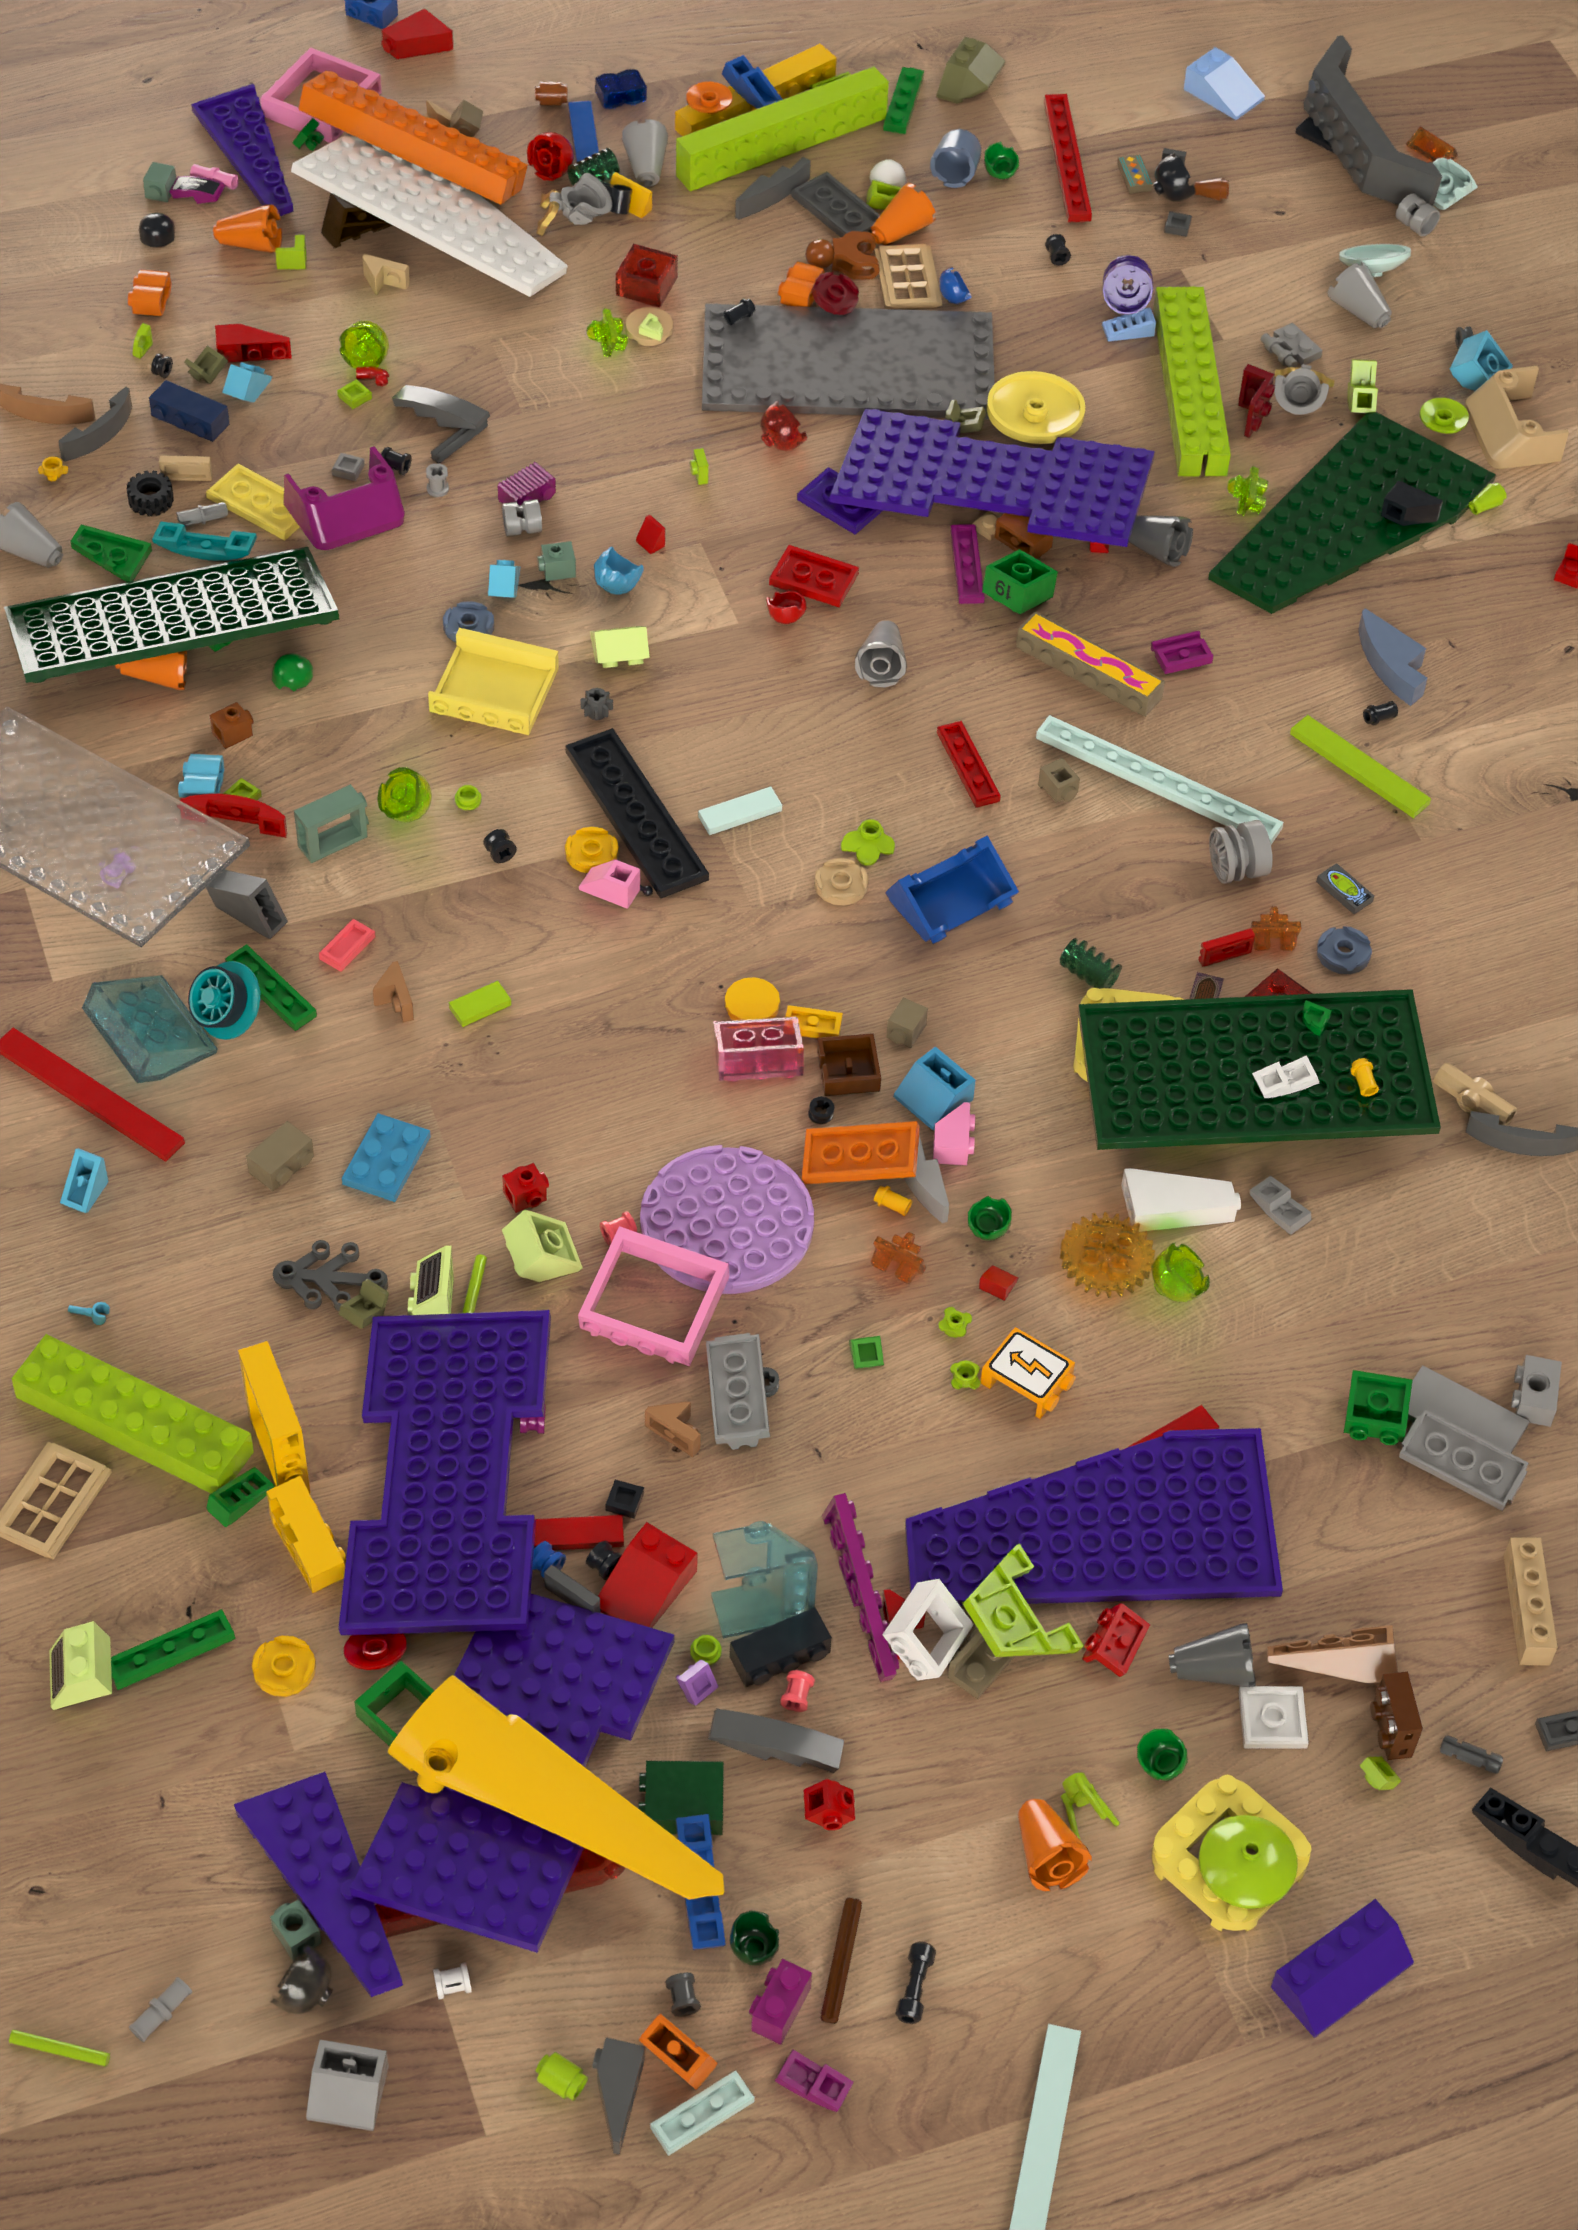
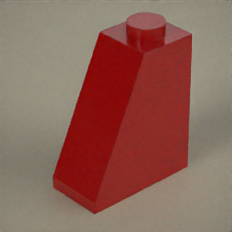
(417, 36)

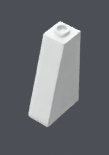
(1177, 1201)

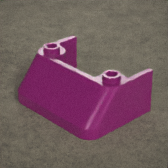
(349, 514)

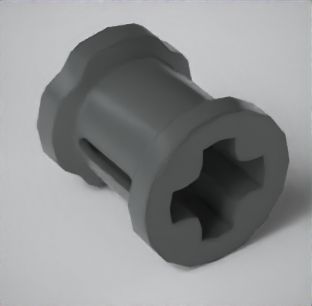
(683, 1994)

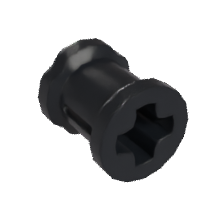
(1056, 246)
(397, 461)

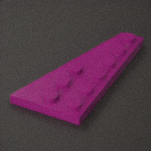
(857, 1579)

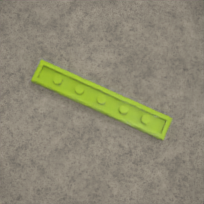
(1360, 766)

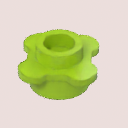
(954, 1329)
(965, 1368)

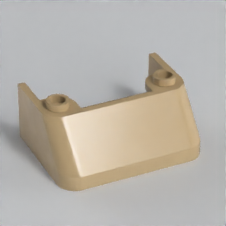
(1500, 433)

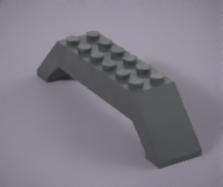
(1359, 138)

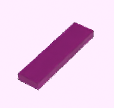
(967, 564)

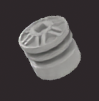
(1240, 851)

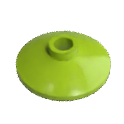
(1444, 415)

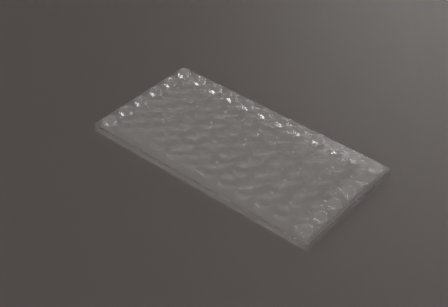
(102, 833)

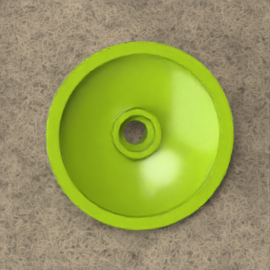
(1246, 1878)

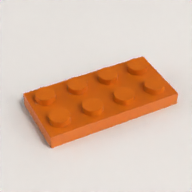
(860, 1152)

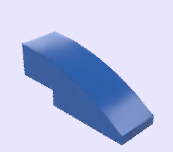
(750, 82)

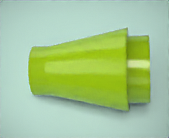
(1490, 497)

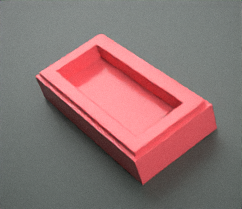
(346, 945)

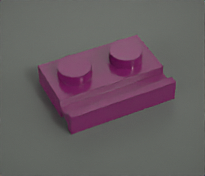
(1182, 652)

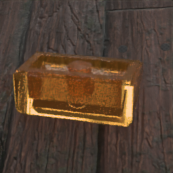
(1431, 146)

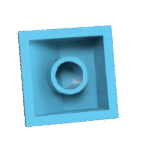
(1478, 361)

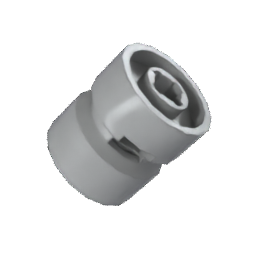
(1417, 214)
(530, 521)

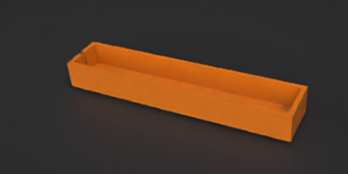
(413, 137)

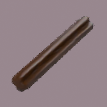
(841, 1960)

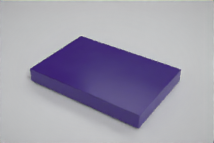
(817, 497)

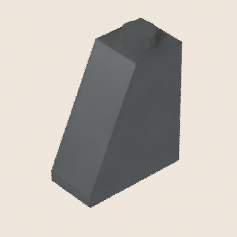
(248, 901)

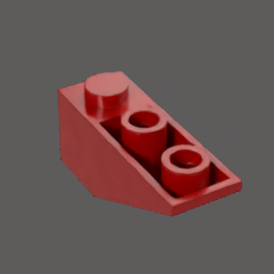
(248, 343)

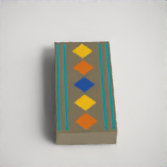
(1134, 174)

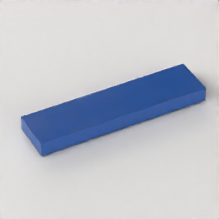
(583, 129)

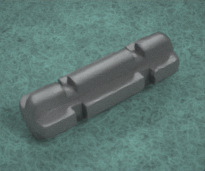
(1471, 1754)

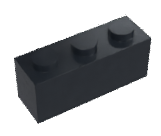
(780, 1647)

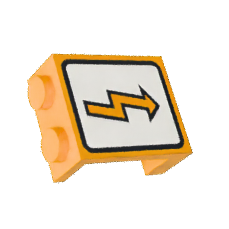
(1030, 1370)

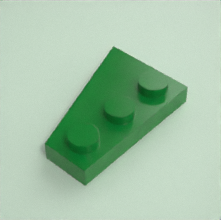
(112, 551)

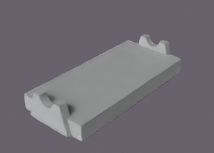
(738, 1390)
(1464, 1460)

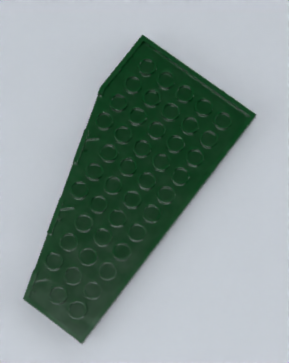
(1334, 513)

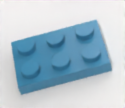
(386, 1157)

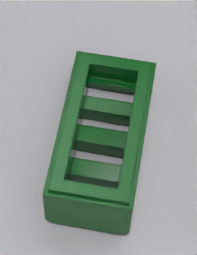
(228, 1511)

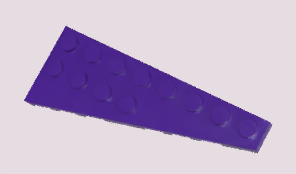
(244, 138)
(314, 1853)

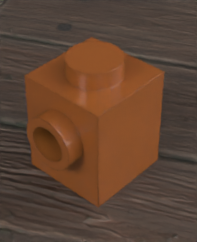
(231, 725)

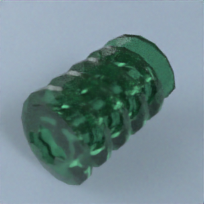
(600, 165)
(1089, 967)

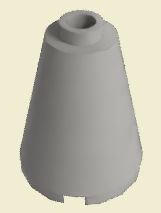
(646, 150)
(1361, 296)
(27, 538)
(882, 656)

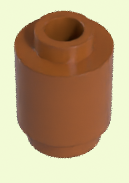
(551, 93)

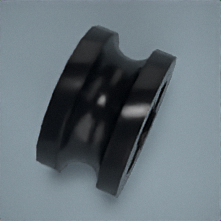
(161, 365)
(825, 1103)

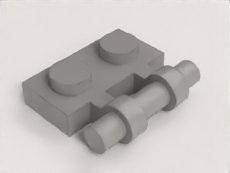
(1292, 346)

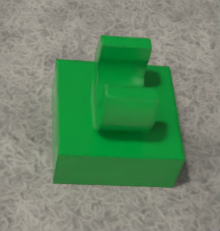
(307, 136)

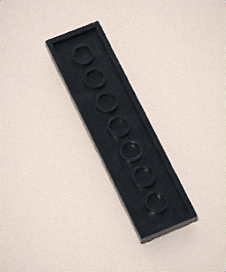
(637, 813)

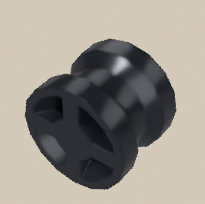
(500, 846)
(603, 1559)

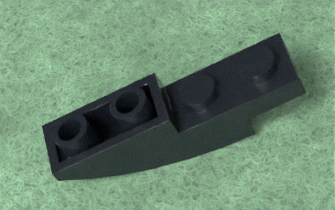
(1527, 1836)

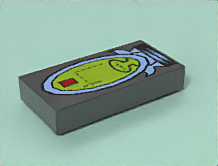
(1345, 888)

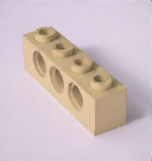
(1530, 1601)

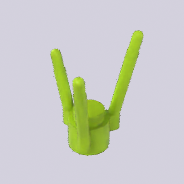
(1081, 1793)

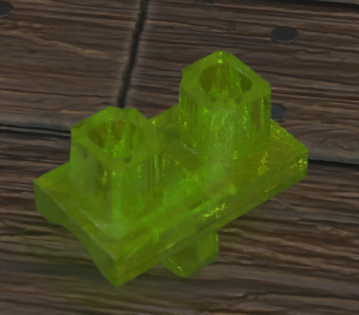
(608, 333)
(1249, 491)

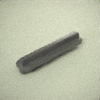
(455, 442)

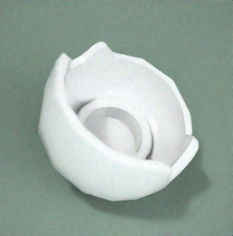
(889, 173)

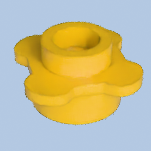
(52, 468)

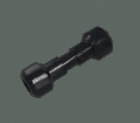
(910, 2008)

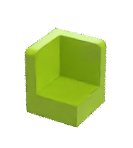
(292, 257)

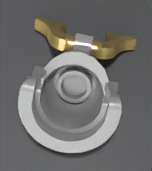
(579, 203)
(1301, 389)

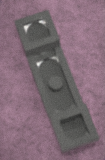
(80, 443)
(1519, 1140)

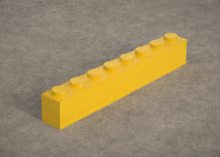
(787, 78)

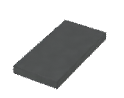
(835, 205)

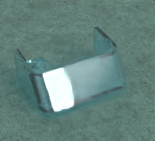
(776, 1582)

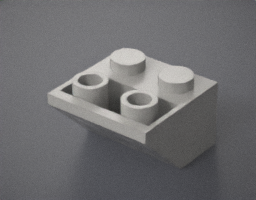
(347, 2085)

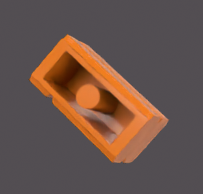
(678, 2051)

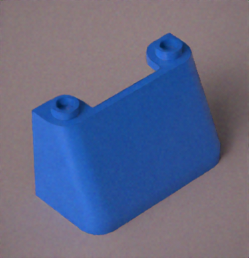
(953, 891)

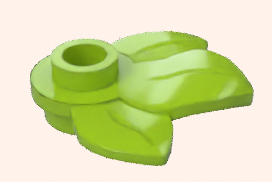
(868, 842)

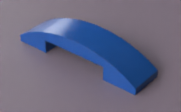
(704, 1912)

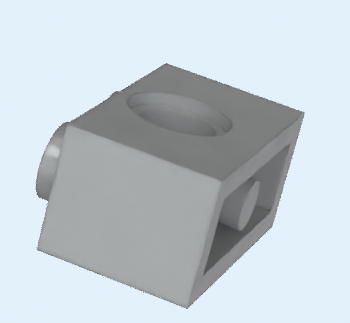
(1544, 1376)

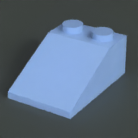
(1222, 84)

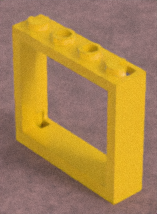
(273, 1415)

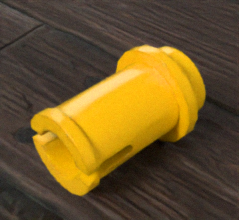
(1363, 1072)
(892, 1200)

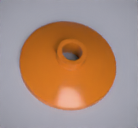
(709, 97)

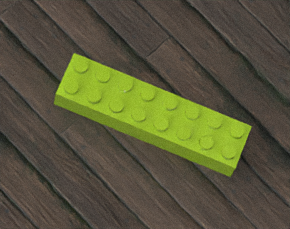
(132, 1415)

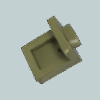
(206, 365)
(970, 419)
(368, 1304)

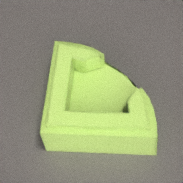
(651, 327)

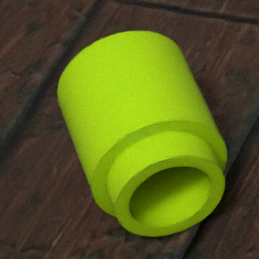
(561, 2076)

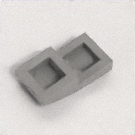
(1277, 1203)

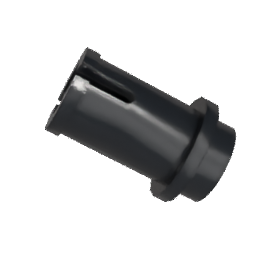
(738, 312)
(1374, 714)

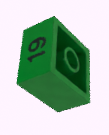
(1019, 581)

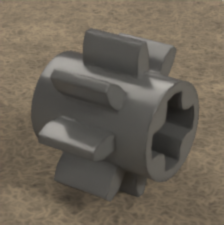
(596, 704)

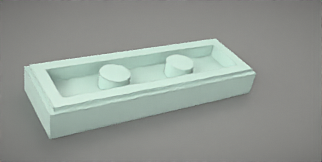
(740, 810)
(702, 2112)

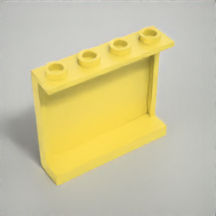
(495, 681)

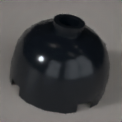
(1173, 179)

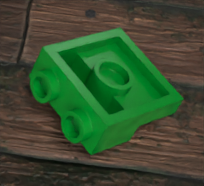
(1378, 1407)

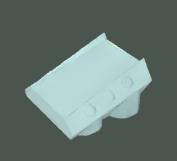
(1454, 184)

